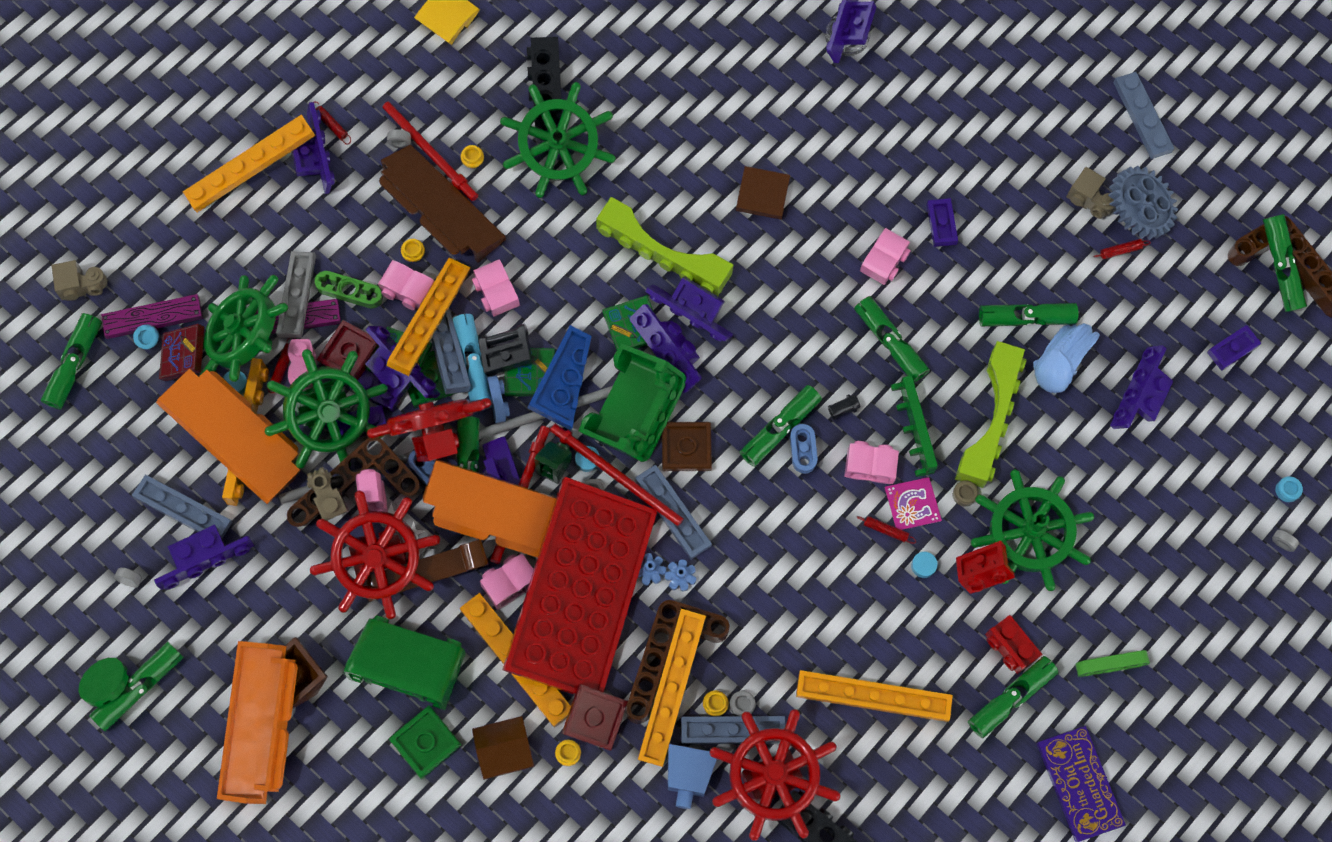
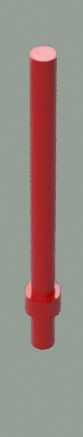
(458, 180)
(525, 479)

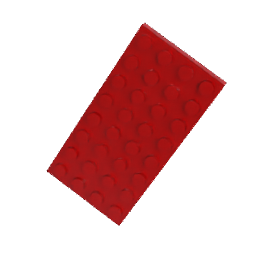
(580, 588)

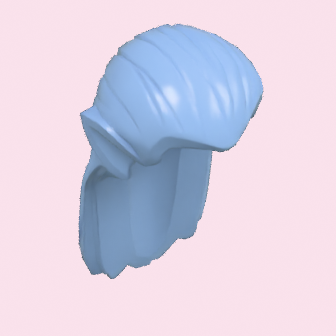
(1062, 356)

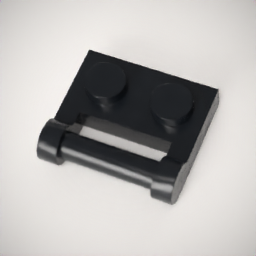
(508, 355)

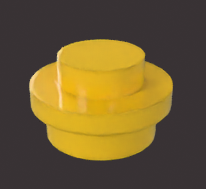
(472, 156)
(412, 250)
(715, 703)
(568, 752)

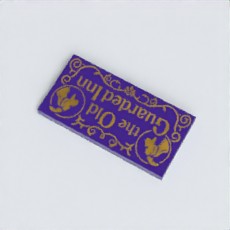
(1080, 784)

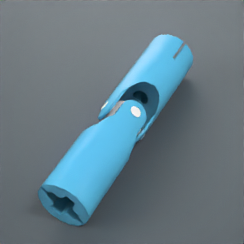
(469, 341)

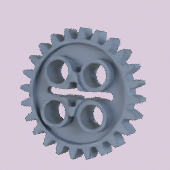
(1143, 202)

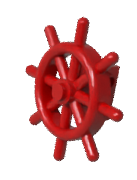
(435, 440)
(375, 554)
(774, 774)

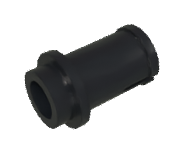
(844, 406)

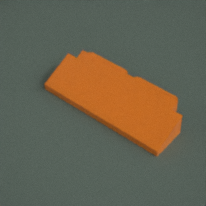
(232, 432)
(488, 506)
(257, 723)

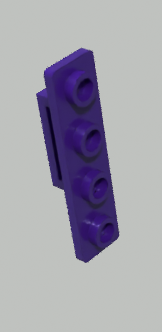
(851, 26)
(311, 156)
(695, 304)
(667, 343)
(396, 381)
(1146, 390)
(499, 461)
(198, 553)

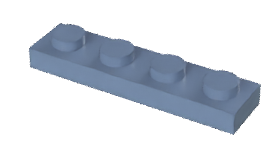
(1143, 115)
(450, 357)
(179, 506)
(688, 532)
(724, 729)

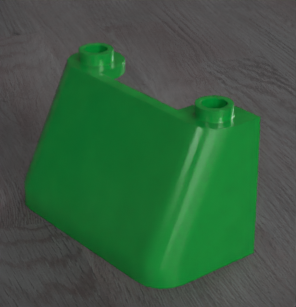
(636, 404)
(406, 662)

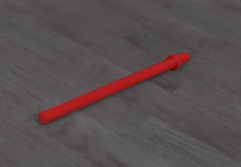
(567, 438)

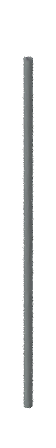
(484, 432)

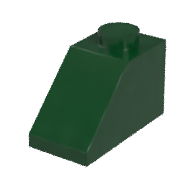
(553, 461)

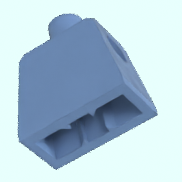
(688, 773)

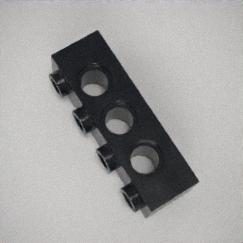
(545, 50)
(820, 820)

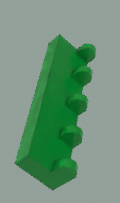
(917, 426)

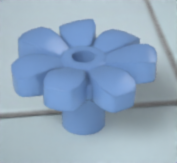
(651, 569)
(680, 575)

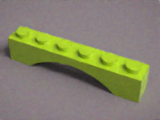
(705, 269)
(1002, 370)

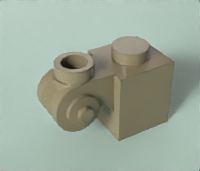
(1086, 194)
(72, 284)
(328, 500)

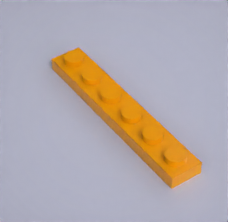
(249, 163)
(428, 317)
(253, 393)
(498, 638)
(671, 687)
(874, 696)

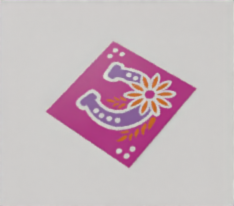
(913, 503)

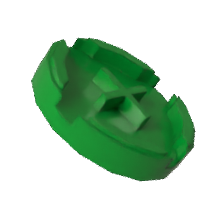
(103, 682)

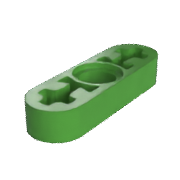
(330, 290)
(1112, 663)

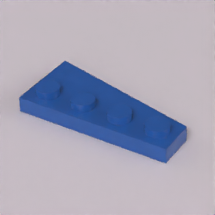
(560, 386)

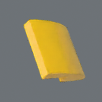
(447, 17)

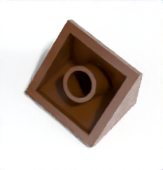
(309, 674)
(502, 747)

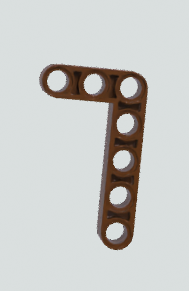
(1303, 255)
(349, 477)
(441, 565)
(661, 651)

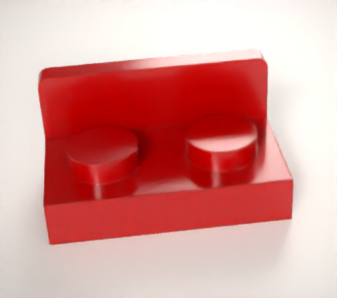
(984, 567)
(1012, 644)

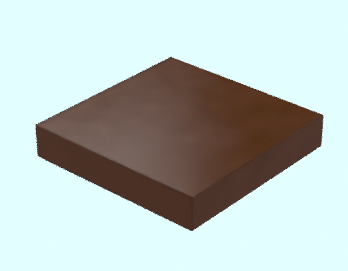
(763, 192)
(686, 446)

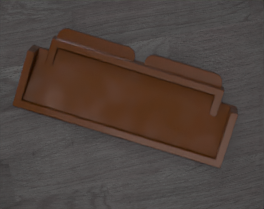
(441, 206)

